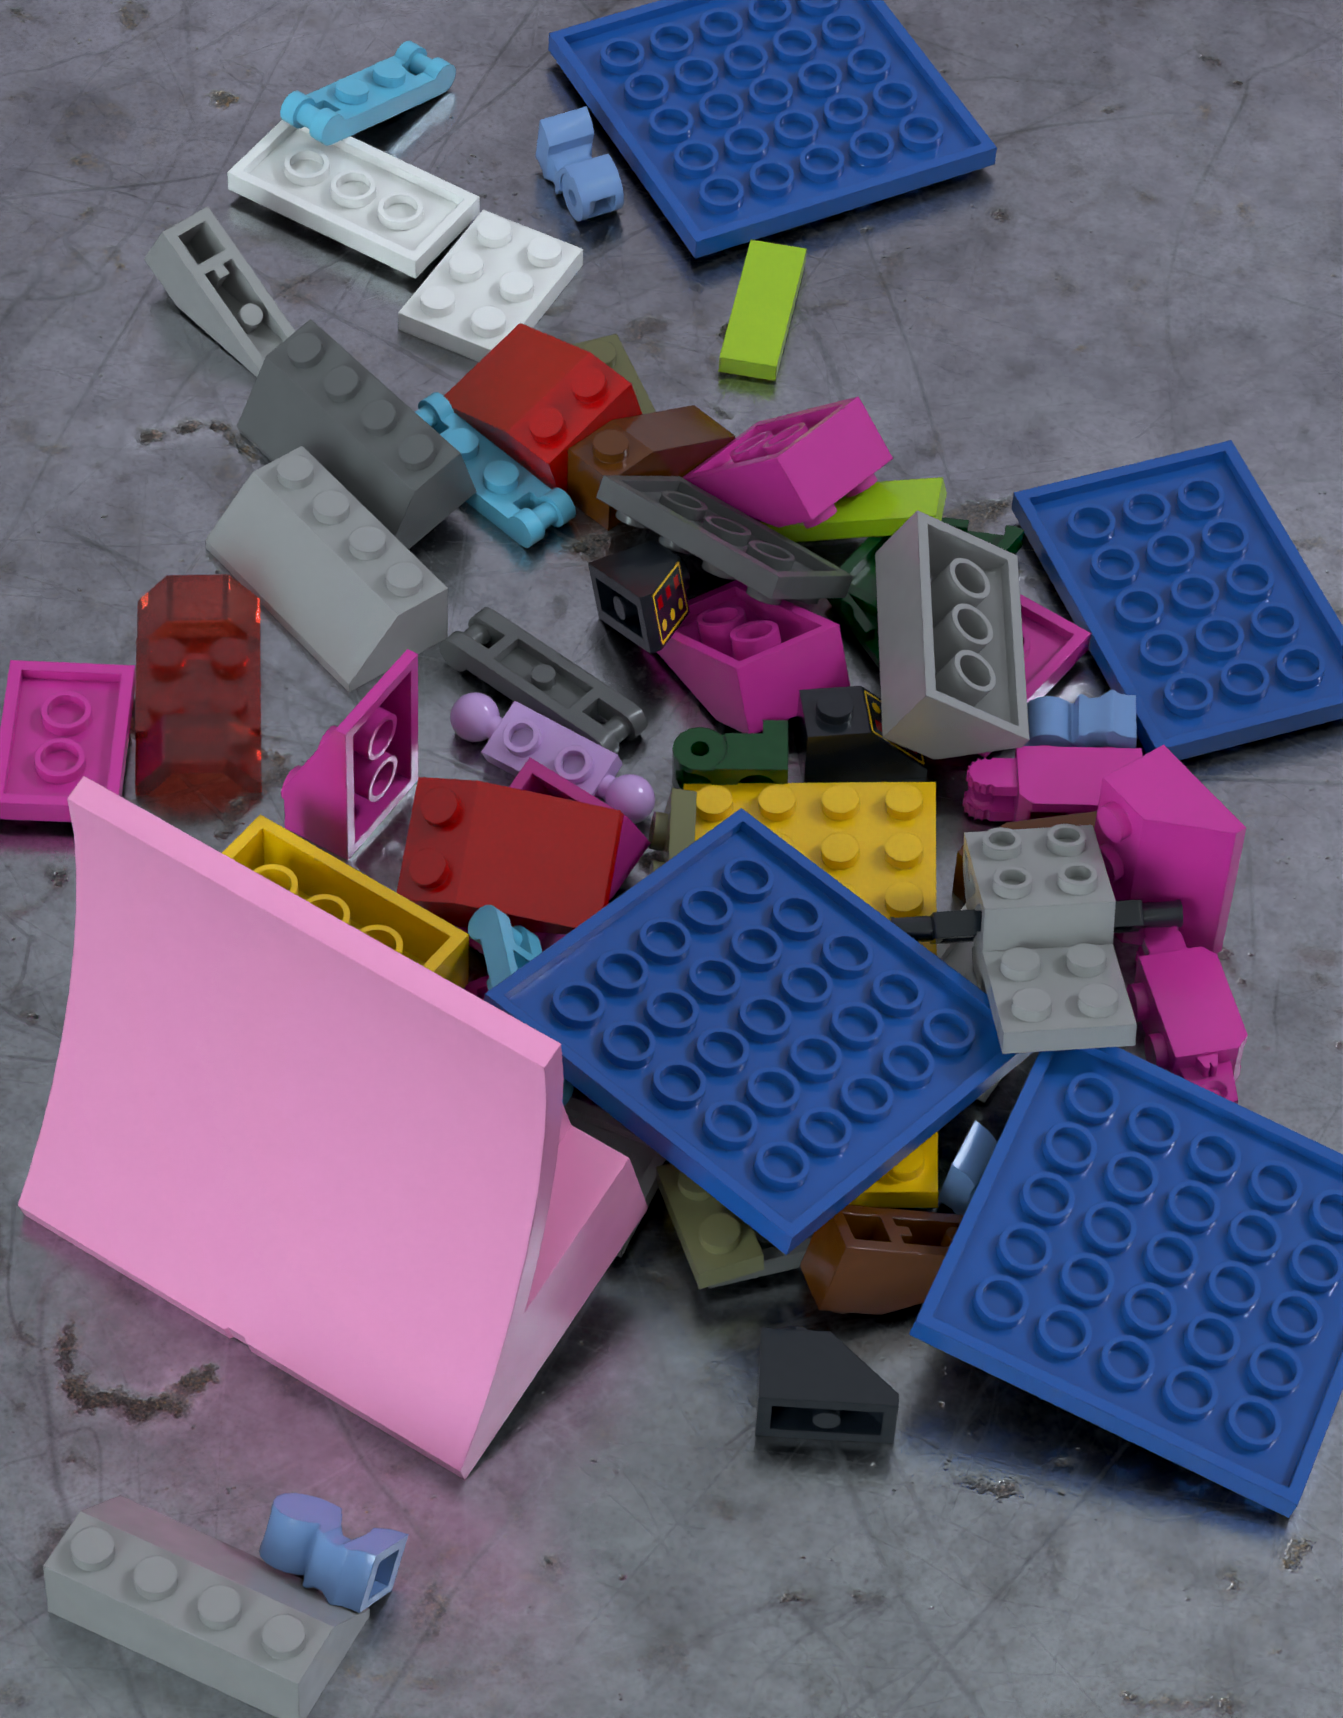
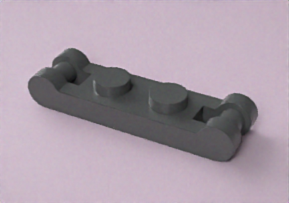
(542, 679)

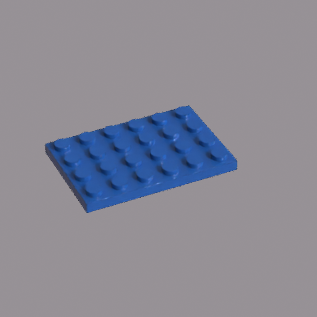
(1191, 598)

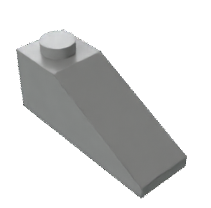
(218, 288)

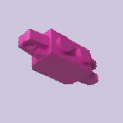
(1041, 781)
(1187, 1011)

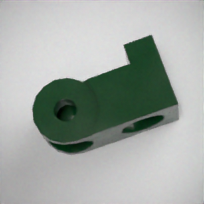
(732, 758)

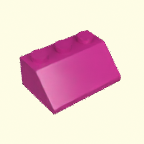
(1168, 843)

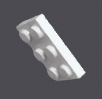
(489, 285)

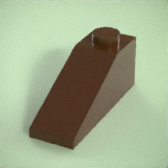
(640, 445)
(876, 1258)

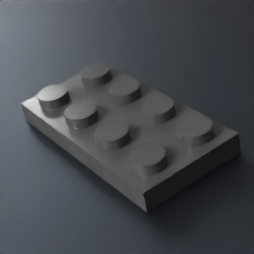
(724, 538)

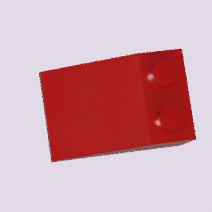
(541, 399)
(508, 848)

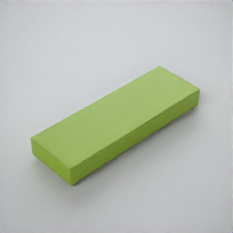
(762, 310)
(874, 511)

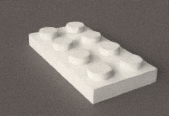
(355, 196)

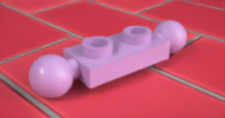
(529, 734)

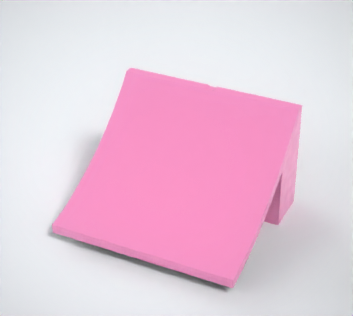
(315, 1140)

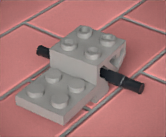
(1045, 937)

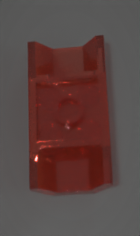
(198, 681)

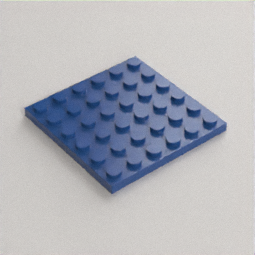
(768, 110)
(761, 1028)
(1156, 1270)

